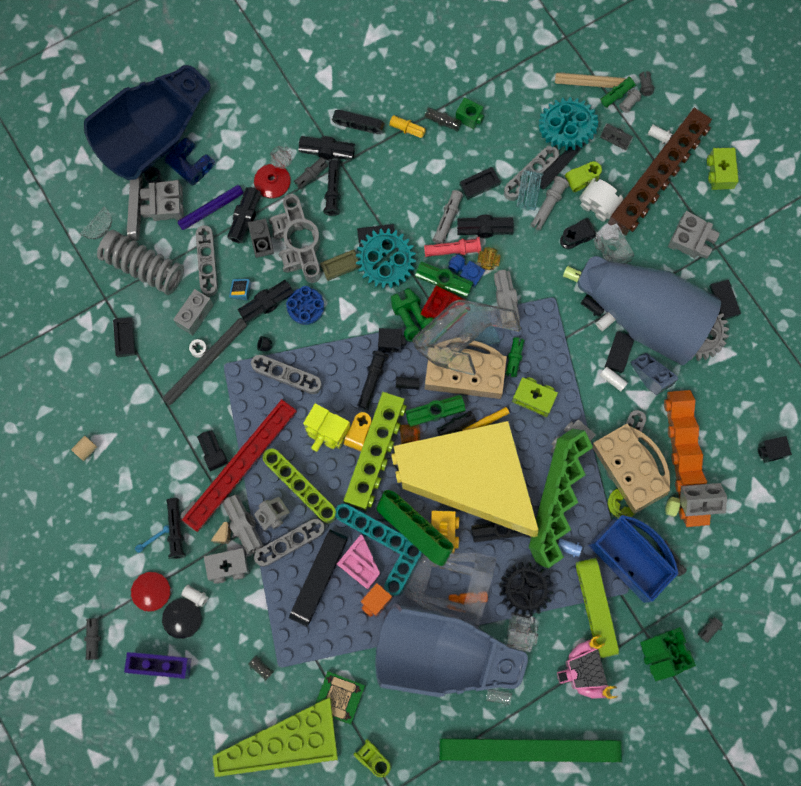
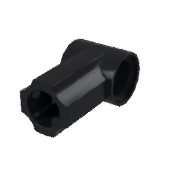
(213, 454)

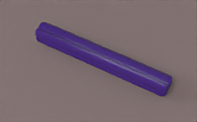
(210, 207)

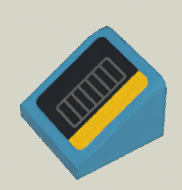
(240, 289)

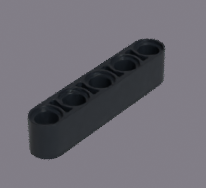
(318, 577)

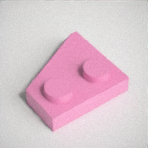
(360, 563)

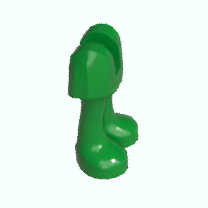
(403, 307)

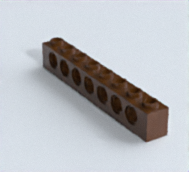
(694, 121)

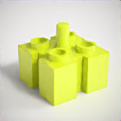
(326, 428)

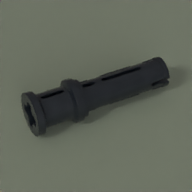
(332, 196)
(374, 371)
(176, 538)

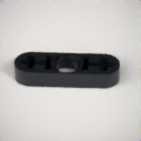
(358, 122)

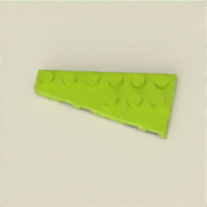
(295, 741)

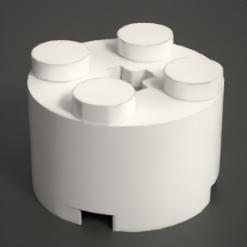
(600, 199)

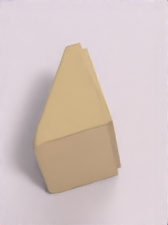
(223, 534)

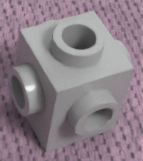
(271, 513)

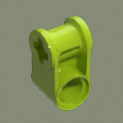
(580, 177)
(372, 758)

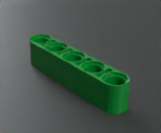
(415, 528)

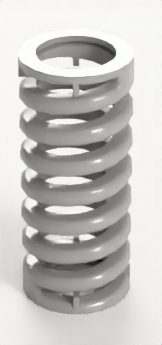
(129, 253)

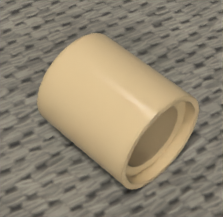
(84, 448)

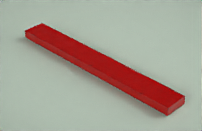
(239, 466)

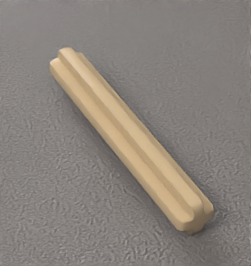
(587, 80)

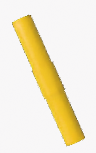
(488, 419)

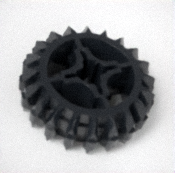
(527, 598)

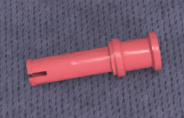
(461, 247)

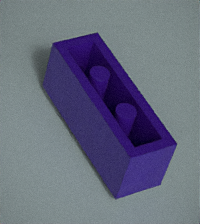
(157, 665)

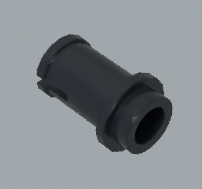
(592, 305)
(407, 383)

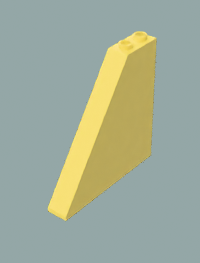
(470, 472)

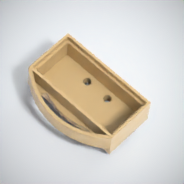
(489, 375)
(635, 463)

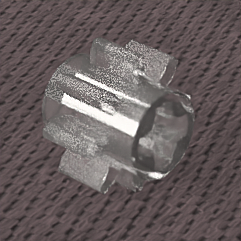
(281, 157)

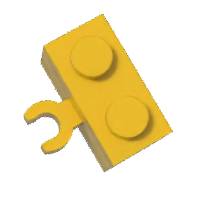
(446, 524)

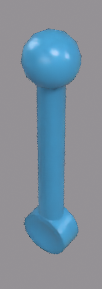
(139, 548)

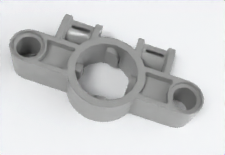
(290, 221)

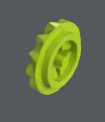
(614, 506)

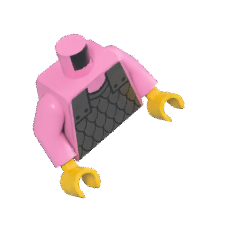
(586, 671)

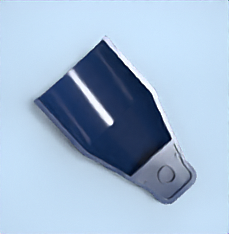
(145, 121)

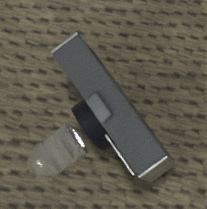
(616, 136)

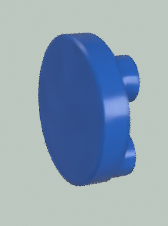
(305, 306)

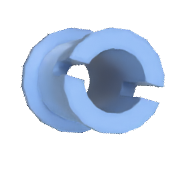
(570, 547)

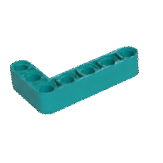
(385, 540)

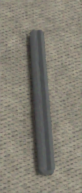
(204, 361)

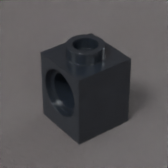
(390, 340)
(774, 449)

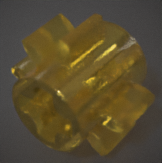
(488, 258)

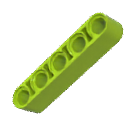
(295, 477)
(597, 606)

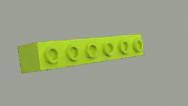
(386, 404)

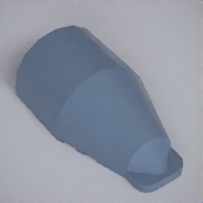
(653, 306)
(442, 654)

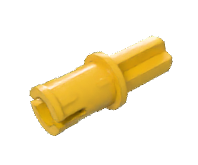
(407, 126)

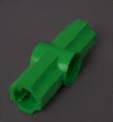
(432, 275)
(447, 408)

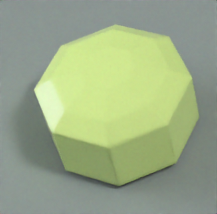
(672, 506)

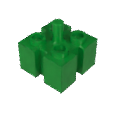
(667, 654)

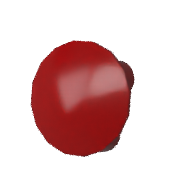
(150, 591)

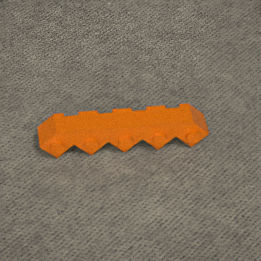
(686, 451)

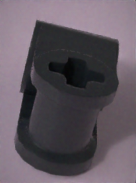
(579, 232)

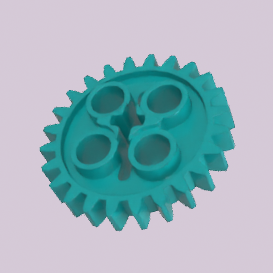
(568, 123)
(374, 246)

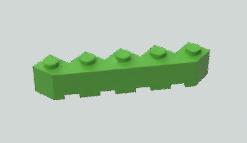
(558, 496)

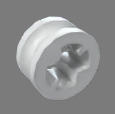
(198, 342)

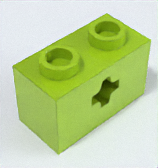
(723, 168)
(540, 405)

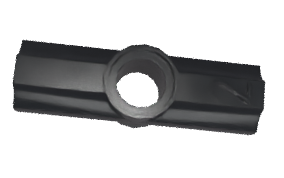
(326, 148)
(243, 214)
(485, 226)
(265, 301)
(489, 532)

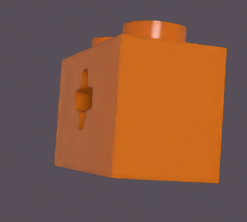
(375, 601)

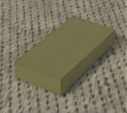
(340, 265)

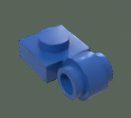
(470, 271)

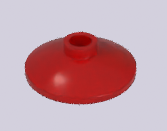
(273, 188)

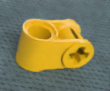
(357, 434)

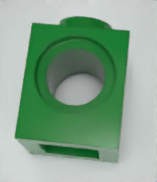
(468, 106)

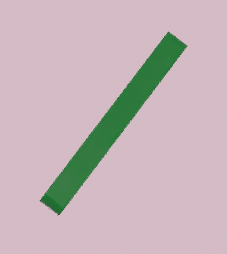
(530, 750)

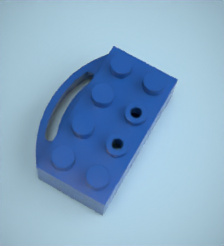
(636, 555)

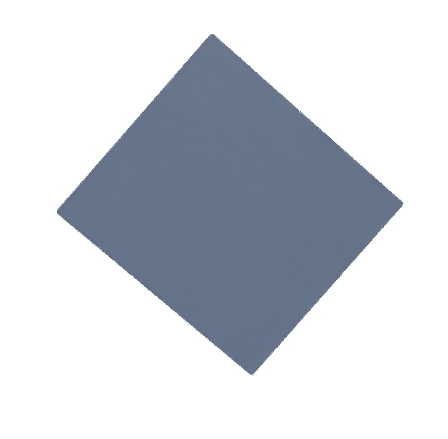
(341, 365)

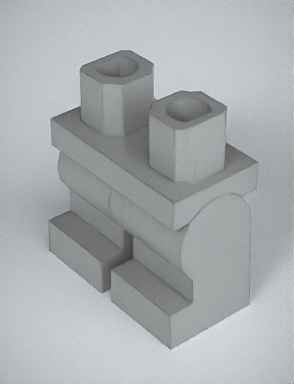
(164, 200)
(691, 236)

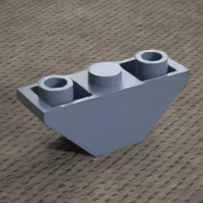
(653, 374)

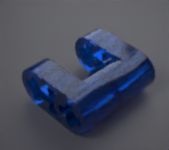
(184, 168)

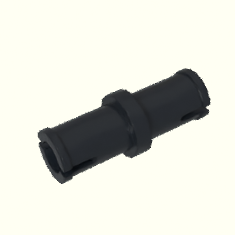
(457, 424)

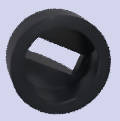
(264, 344)

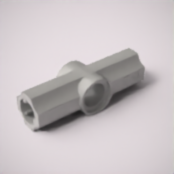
(505, 294)
(242, 524)

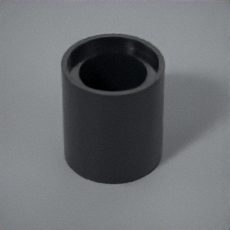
(152, 172)

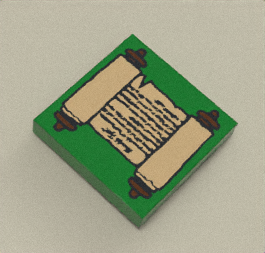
(343, 694)

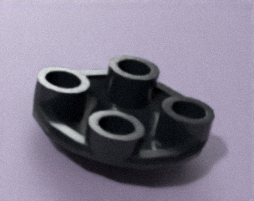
(181, 618)

